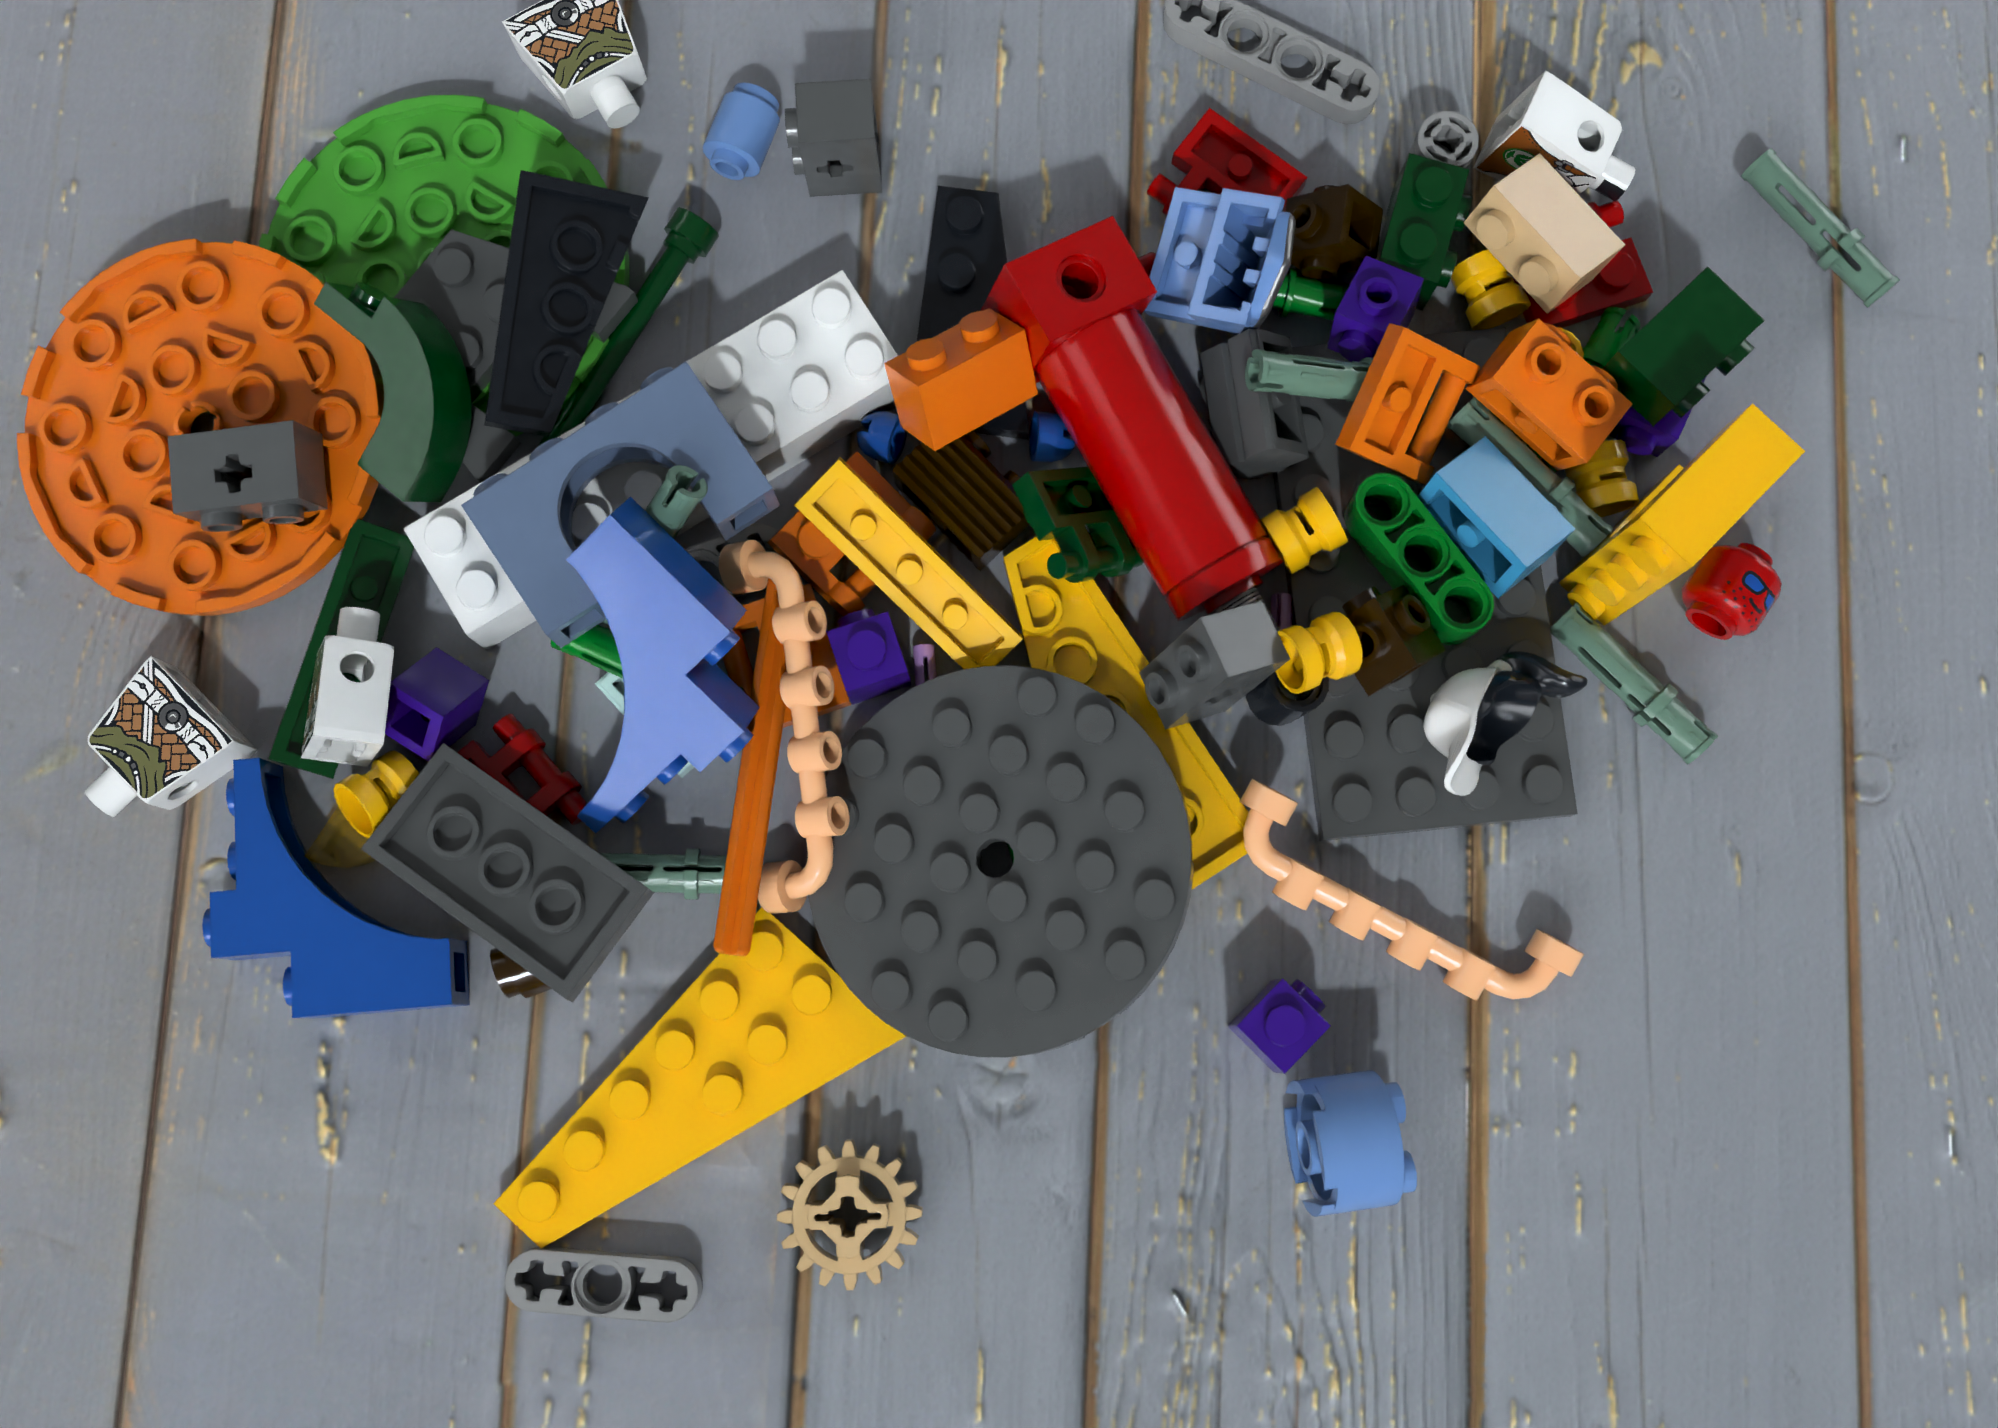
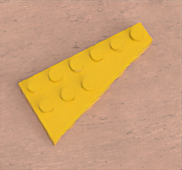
(1080, 636)

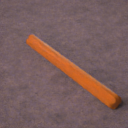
(753, 794)

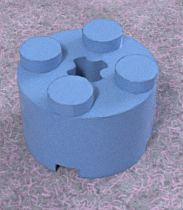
(1348, 1142)

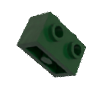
(1421, 220)
(1682, 345)

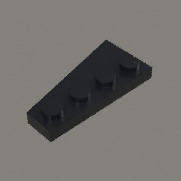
(961, 270)
(556, 282)

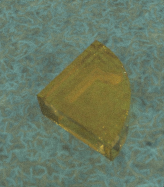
(339, 845)

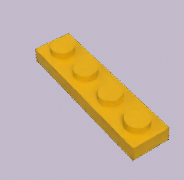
(907, 568)

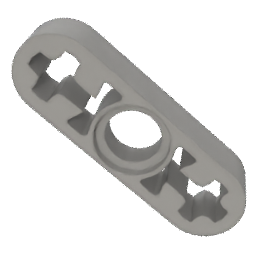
(557, 1263)

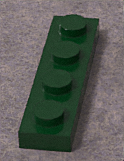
(366, 578)

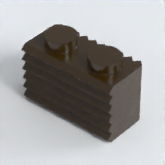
(964, 496)

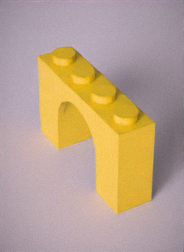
(1682, 517)

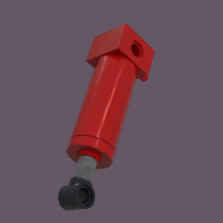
(1142, 431)

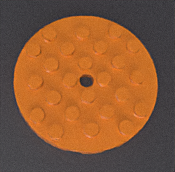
(137, 363)

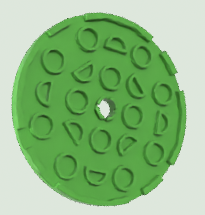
(408, 177)

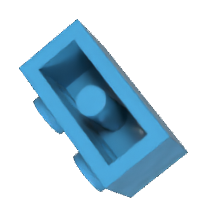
(1494, 516)

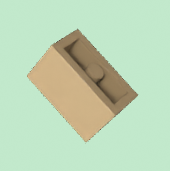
(1543, 233)

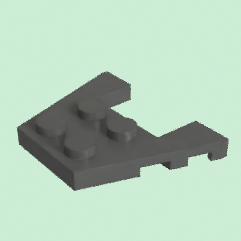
(464, 290)

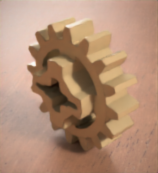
(849, 1244)

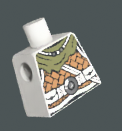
(581, 56)
(347, 716)
(161, 742)

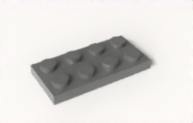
(508, 872)

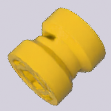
(1489, 291)
(1603, 480)
(1291, 536)
(1320, 651)
(371, 796)

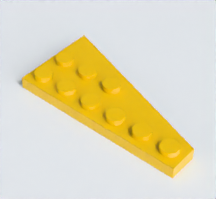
(715, 1064)

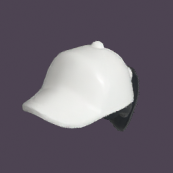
(1486, 708)

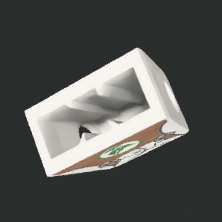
(1566, 131)

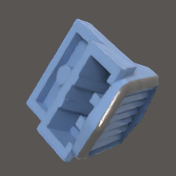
(1221, 259)

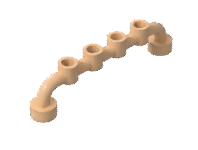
(810, 753)
(1409, 940)

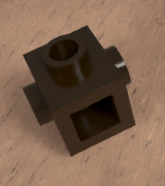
(1333, 231)
(1392, 636)

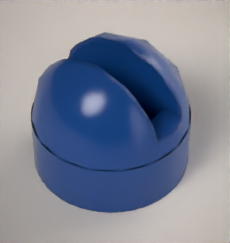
(884, 436)
(1048, 439)

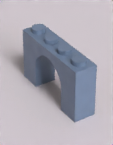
(531, 510)

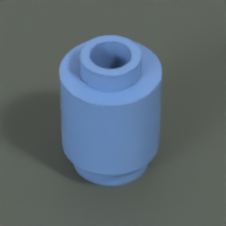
(742, 131)

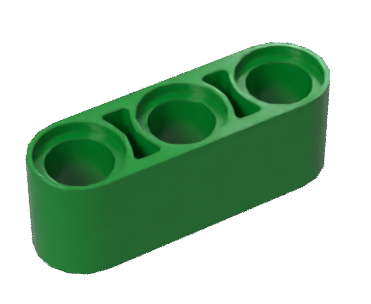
(1416, 527)

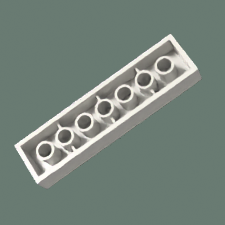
(779, 382)

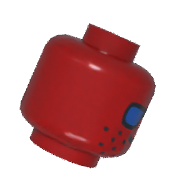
(1731, 590)

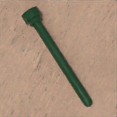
(686, 241)

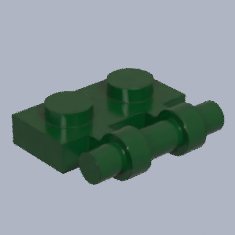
(1068, 508)

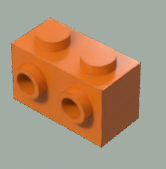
(961, 378)
(1550, 394)

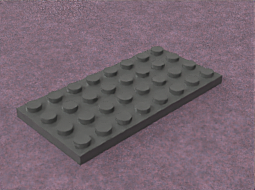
(1371, 752)

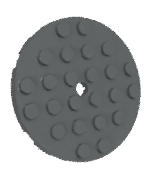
(1092, 878)

